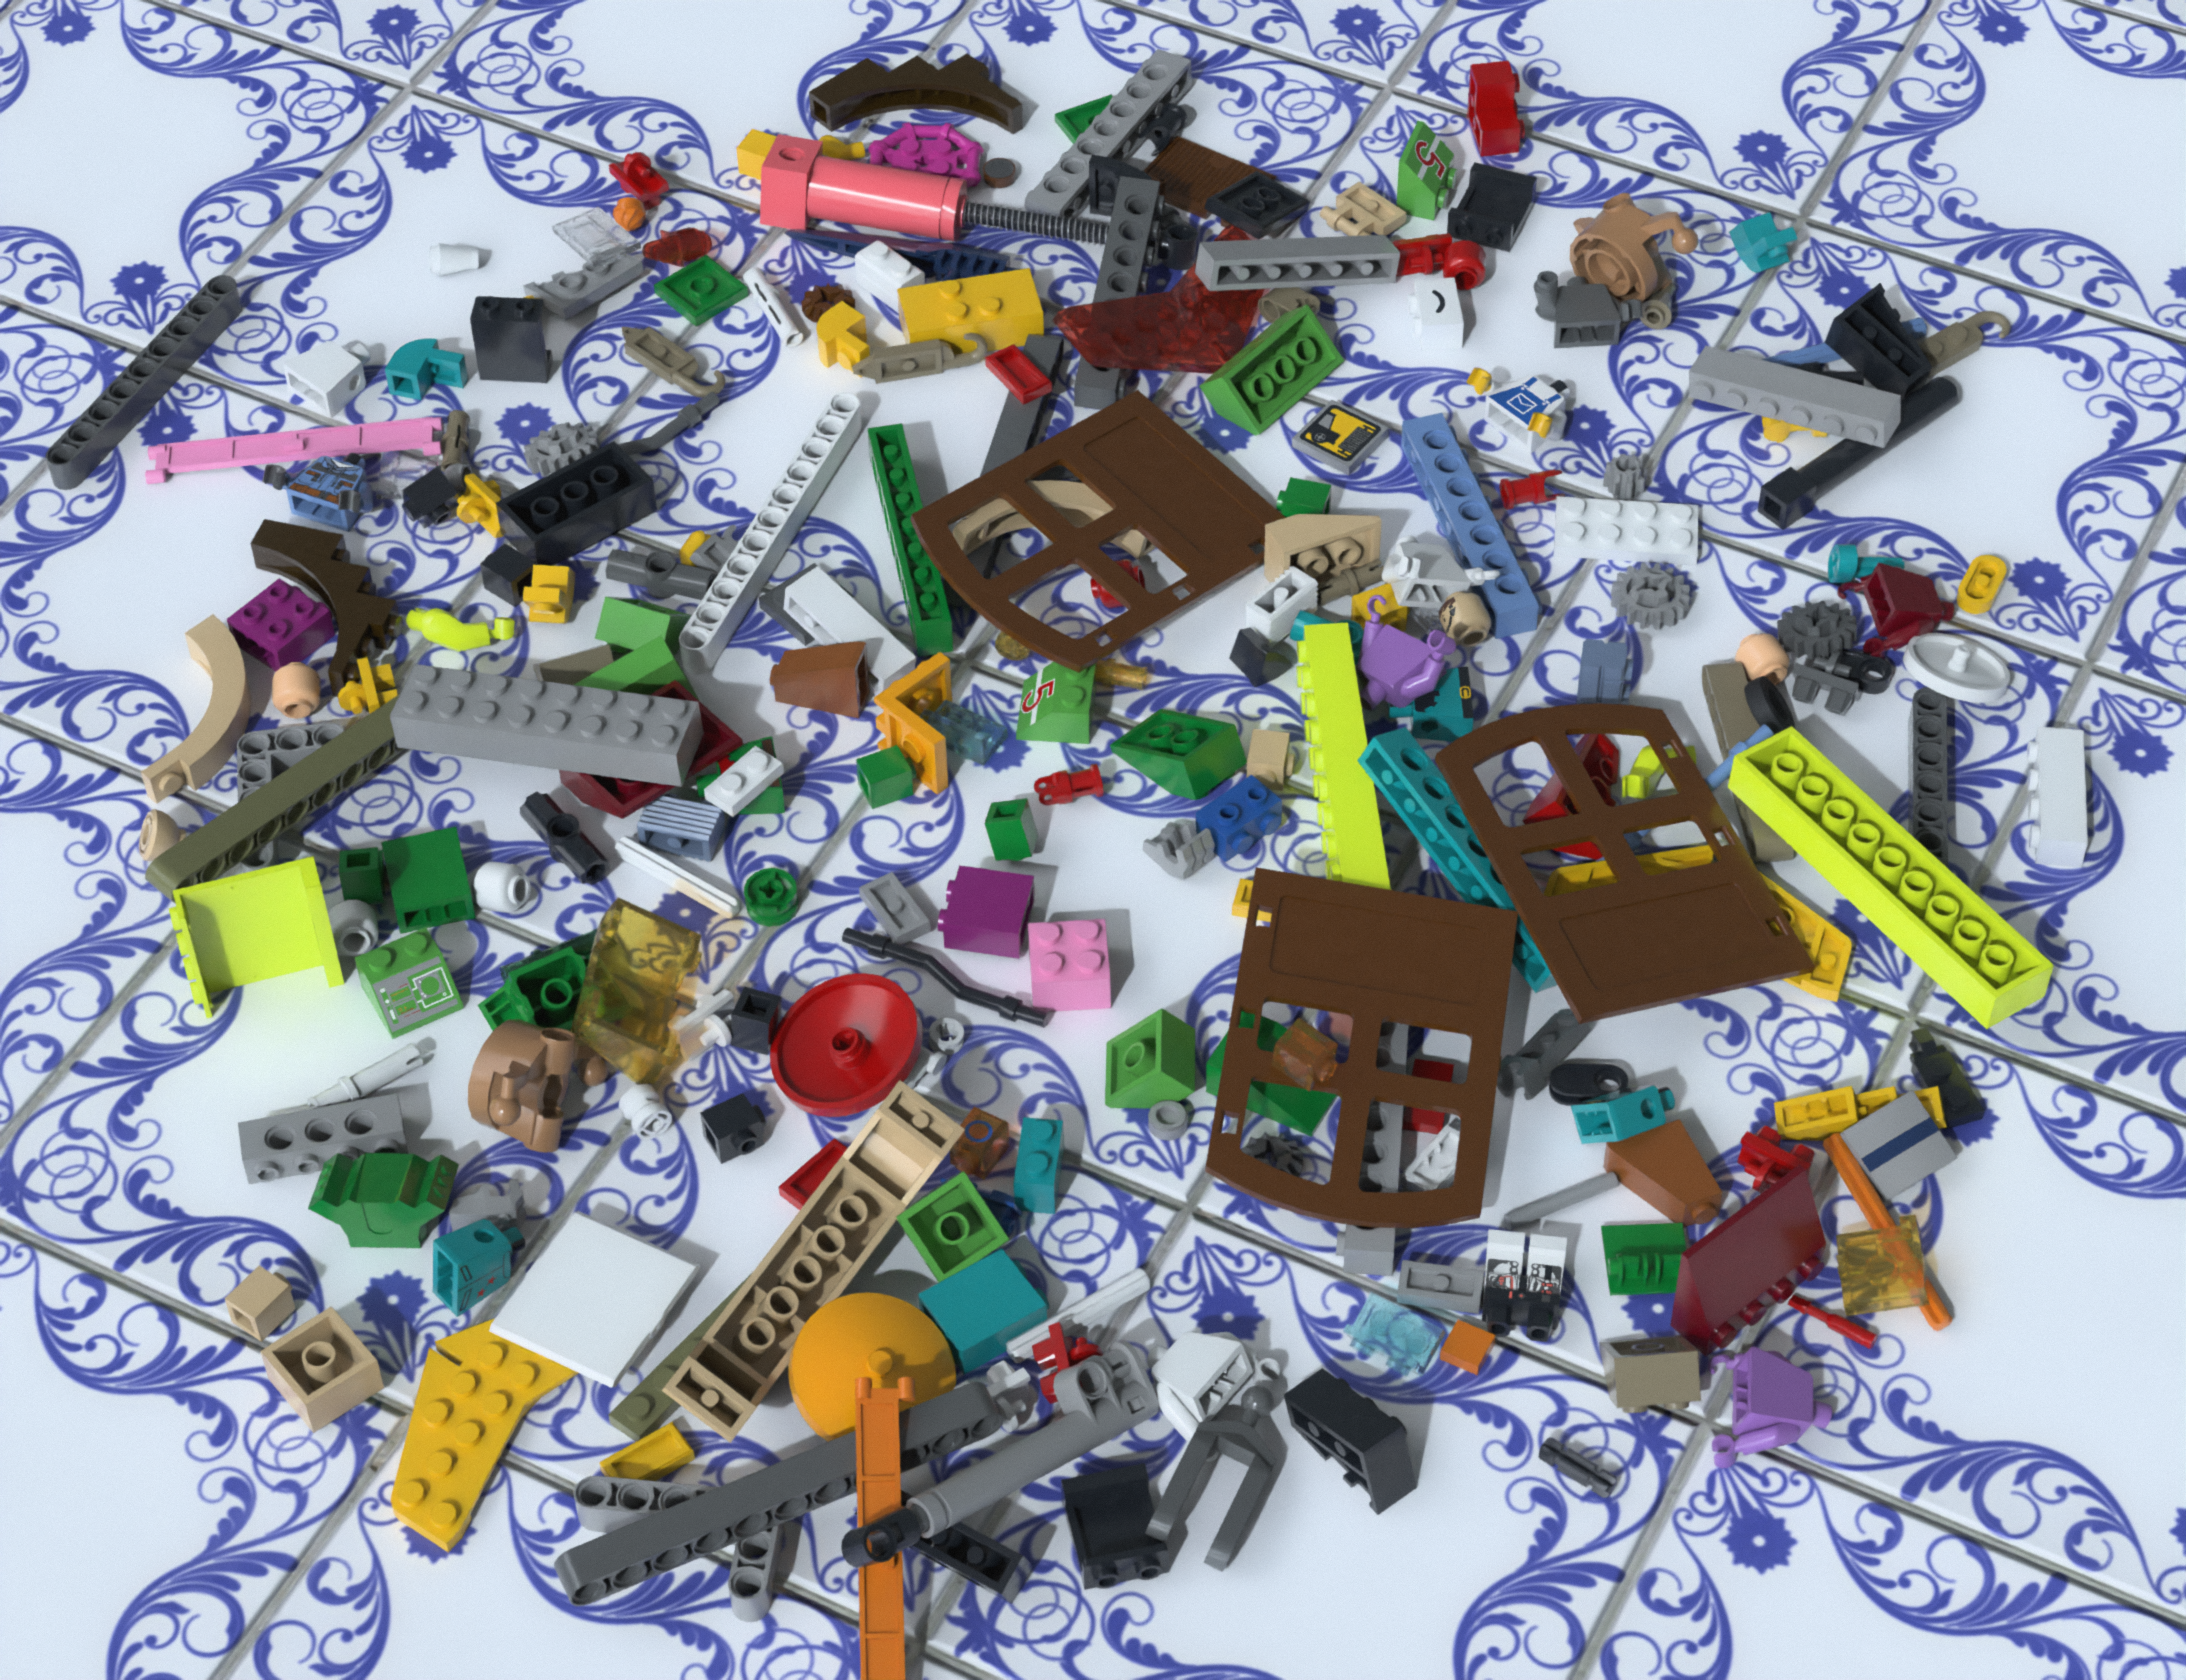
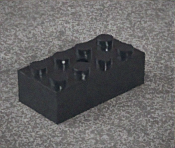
(576, 505)

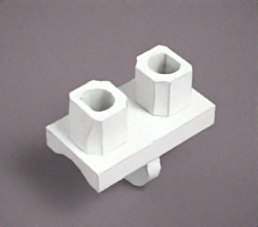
(705, 1025)
(1008, 1391)

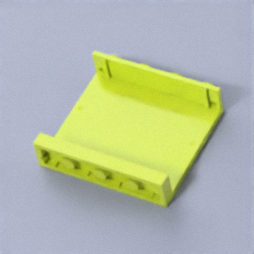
(254, 929)

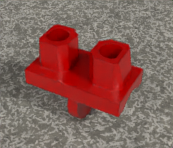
(640, 179)
(1422, 254)
(1767, 1161)
(1060, 1352)

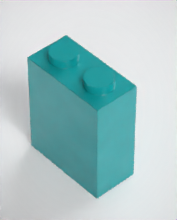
(984, 1308)

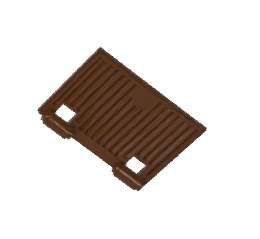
(1195, 173)

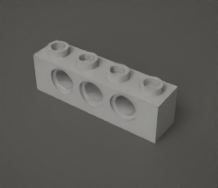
(307, 1138)

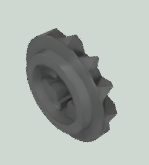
(1287, 1152)

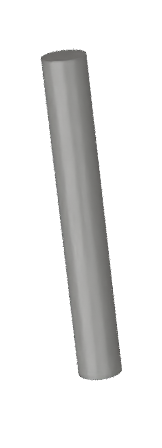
(1561, 1200)

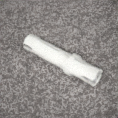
(767, 298)
(369, 1079)

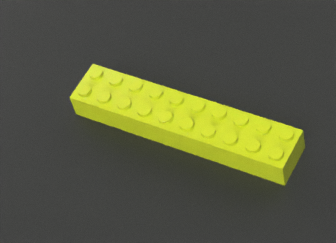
(1338, 740)
(1890, 877)

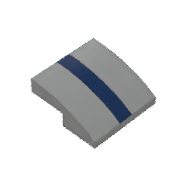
(1898, 1146)

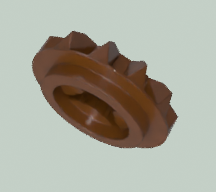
(813, 304)

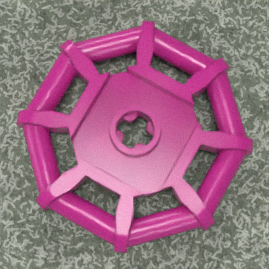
(934, 153)

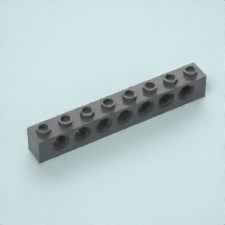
(1122, 276)

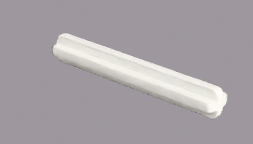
(677, 877)
(1081, 1313)

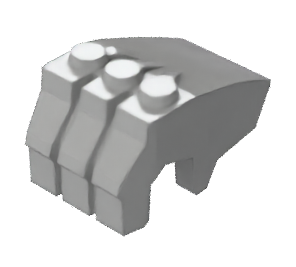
(1180, 849)
(501, 1210)

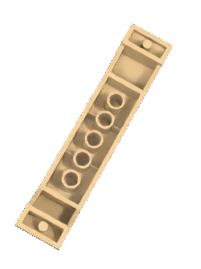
(813, 1260)

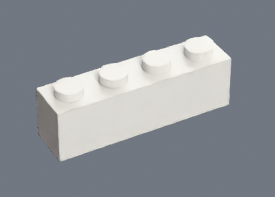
(837, 618)
(2058, 797)

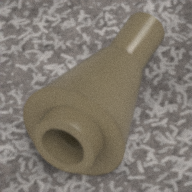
(1658, 309)

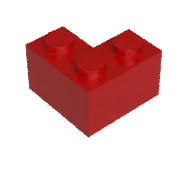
(1494, 109)

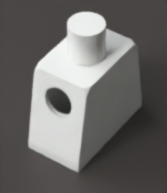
(328, 375)

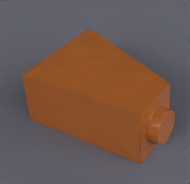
(824, 678)
(1666, 1173)

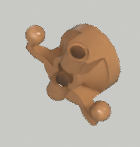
(1622, 252)
(524, 1079)

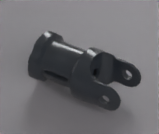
(1162, 129)

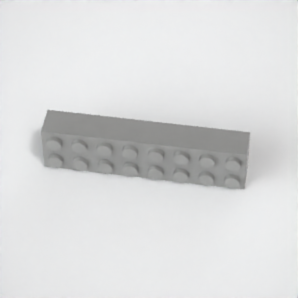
(547, 725)

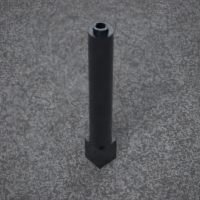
(1794, 492)

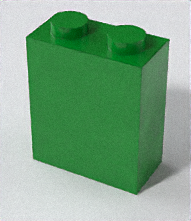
(428, 880)

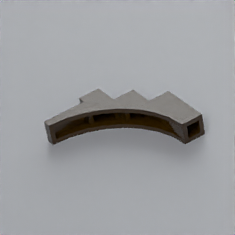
(915, 84)
(322, 566)

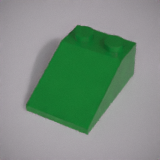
(1182, 752)
(1280, 1103)

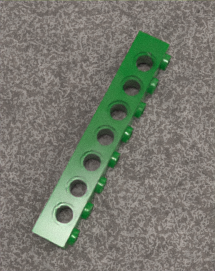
(916, 572)

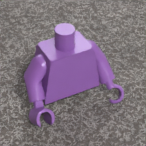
(1396, 664)
(1769, 1404)

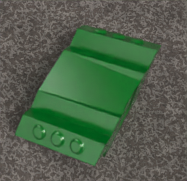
(540, 992)
(383, 1197)

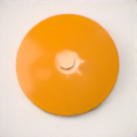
(864, 1338)

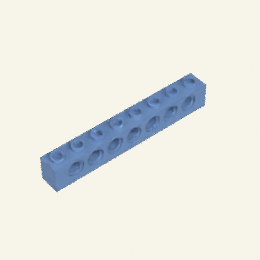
(1470, 523)

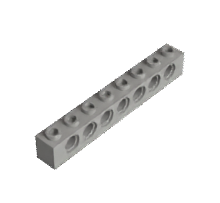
(1112, 134)
(1372, 1249)

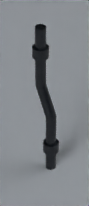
(1007, 1007)

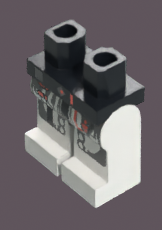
(1521, 1298)

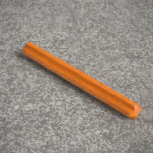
(1878, 1215)

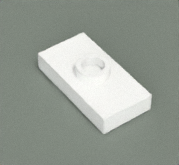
(1435, 1164)

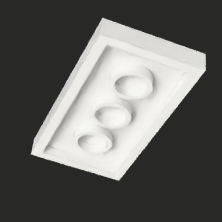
(1626, 530)

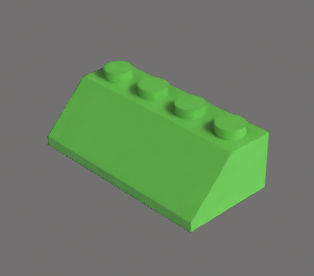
(1273, 371)

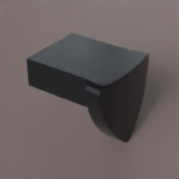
(1257, 659)

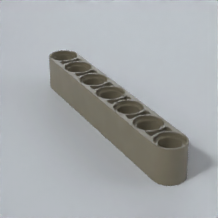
(1732, 723)

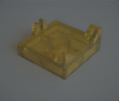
(1882, 1268)

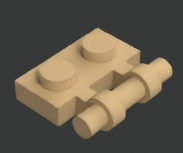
(1368, 208)

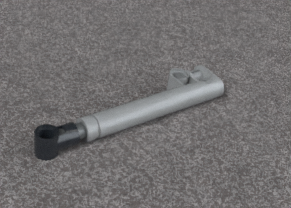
(1108, 1404)

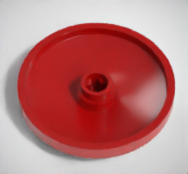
(846, 1045)

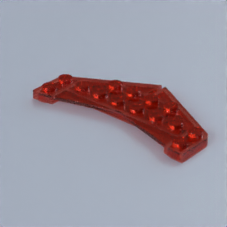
(1165, 330)

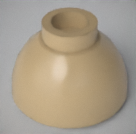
(158, 834)

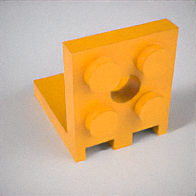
(901, 721)

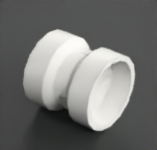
(645, 1111)

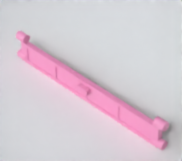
(294, 446)

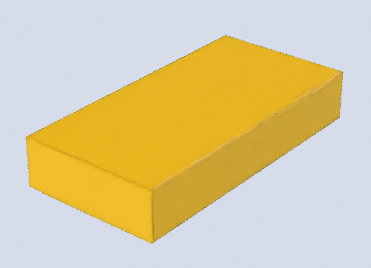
(650, 1456)

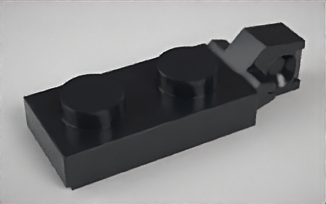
(1936, 1067)

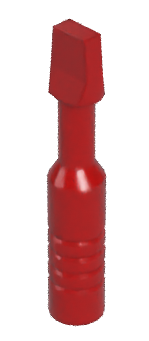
(1835, 1322)

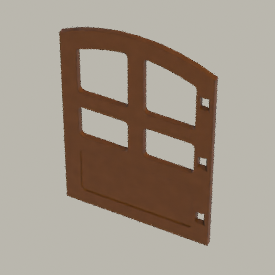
(1156, 485)
(1647, 934)
(1379, 962)

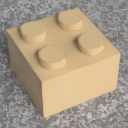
(322, 1369)

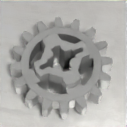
(560, 447)
(1650, 596)

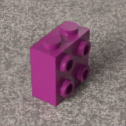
(281, 625)
(987, 911)

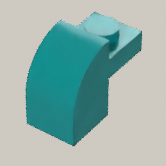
(1761, 243)
(421, 363)

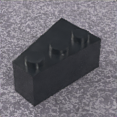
(1878, 345)
(1355, 1435)

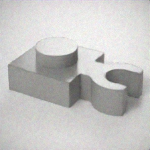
(715, 551)

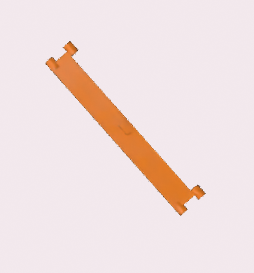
(877, 1494)

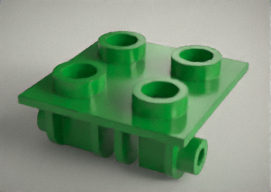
(1643, 1257)

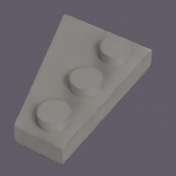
(576, 291)

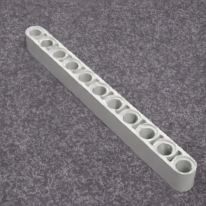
(770, 534)

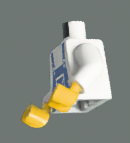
(1523, 408)

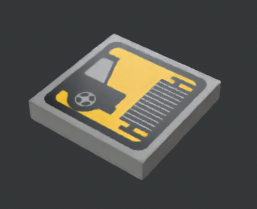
(1340, 437)

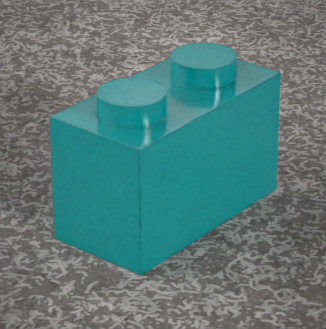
(1039, 1165)

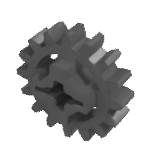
(1817, 630)

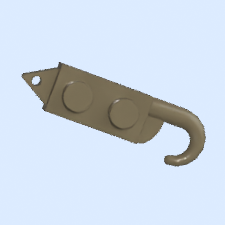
(1960, 340)
(917, 359)
(667, 360)

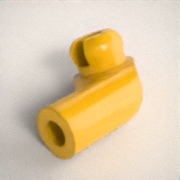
(836, 149)
(693, 542)

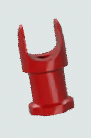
(1527, 489)
(1067, 786)

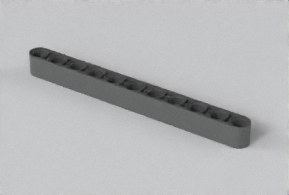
(1013, 436)
(766, 1498)

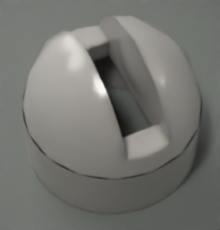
(456, 474)

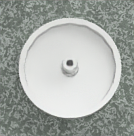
(1956, 667)

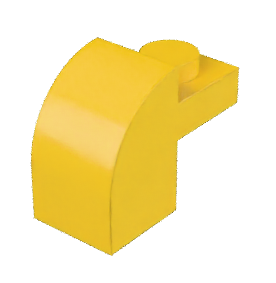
(842, 337)
(550, 594)

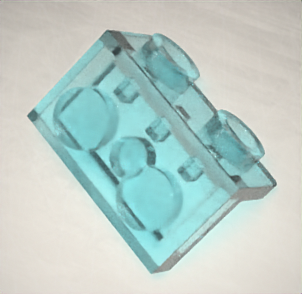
(966, 732)
(1395, 1334)

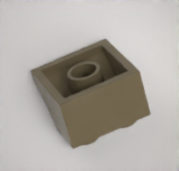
(1651, 1372)

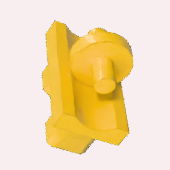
(480, 504)
(357, 696)

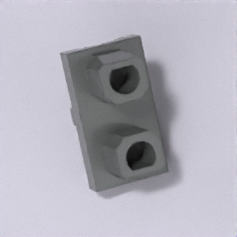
(1841, 690)

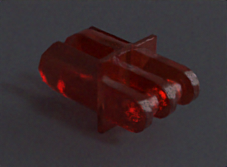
(678, 246)

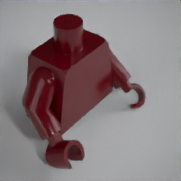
(1900, 605)

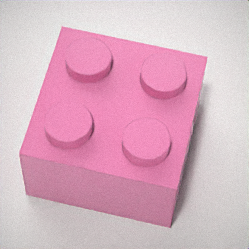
(1069, 965)

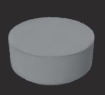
(1168, 1120)

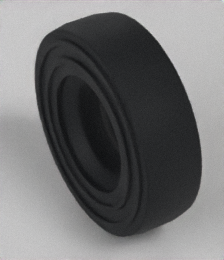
(1768, 705)

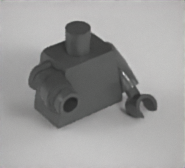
(1582, 311)

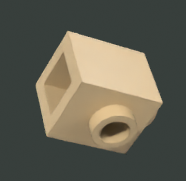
(1270, 758)
(260, 1302)

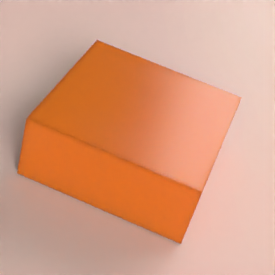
(1467, 1347)

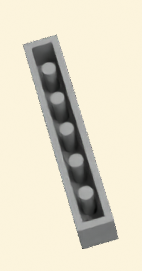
(1297, 262)
(1795, 396)

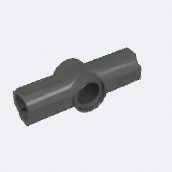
(659, 574)

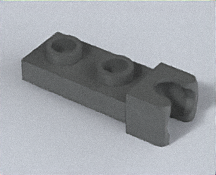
(1540, 1055)

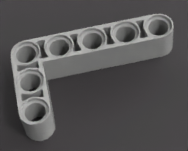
(265, 756)
(615, 1512)

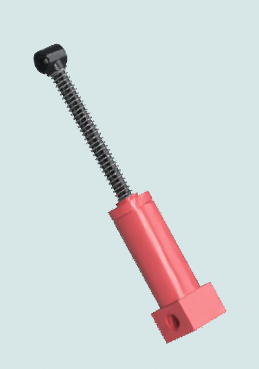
(806, 185)

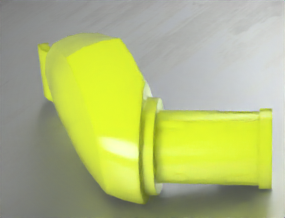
(448, 631)
(1646, 772)

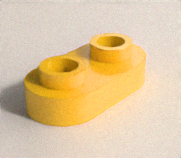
(1981, 584)

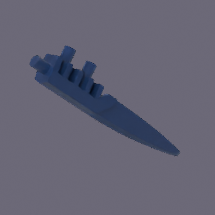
(935, 259)

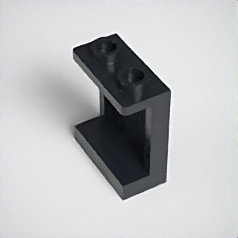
(1493, 207)
(510, 339)
(1108, 1527)

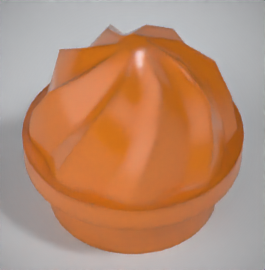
(629, 213)

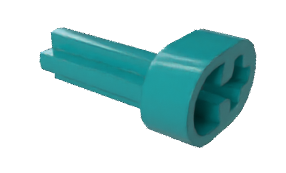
(1846, 565)

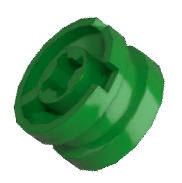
(784, 900)

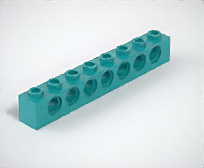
(1437, 821)

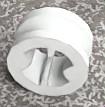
(942, 1026)

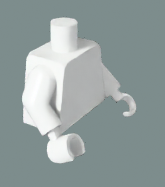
(1428, 574)
(1202, 1375)

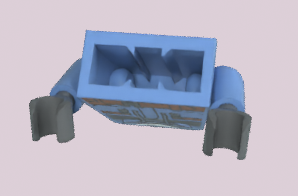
(326, 490)

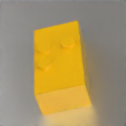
(994, 305)

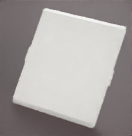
(594, 1299)

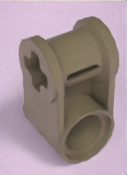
(1283, 300)

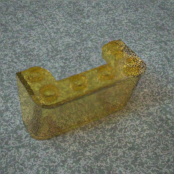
(632, 988)

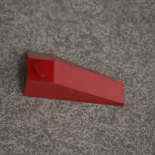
(1601, 762)

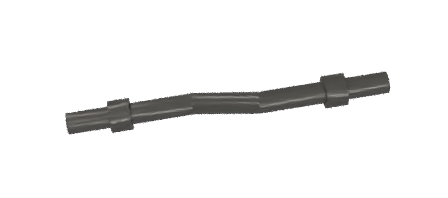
(687, 418)

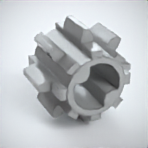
(1625, 477)

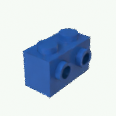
(1240, 817)

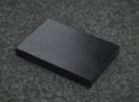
(1257, 205)

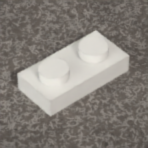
(744, 781)

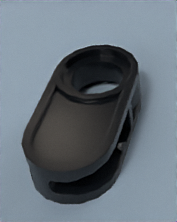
(1864, 663)
(1580, 1082)

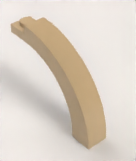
(1070, 499)
(223, 724)

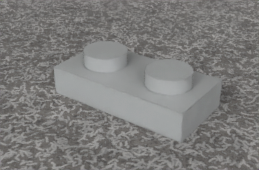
(894, 909)
(1440, 1286)

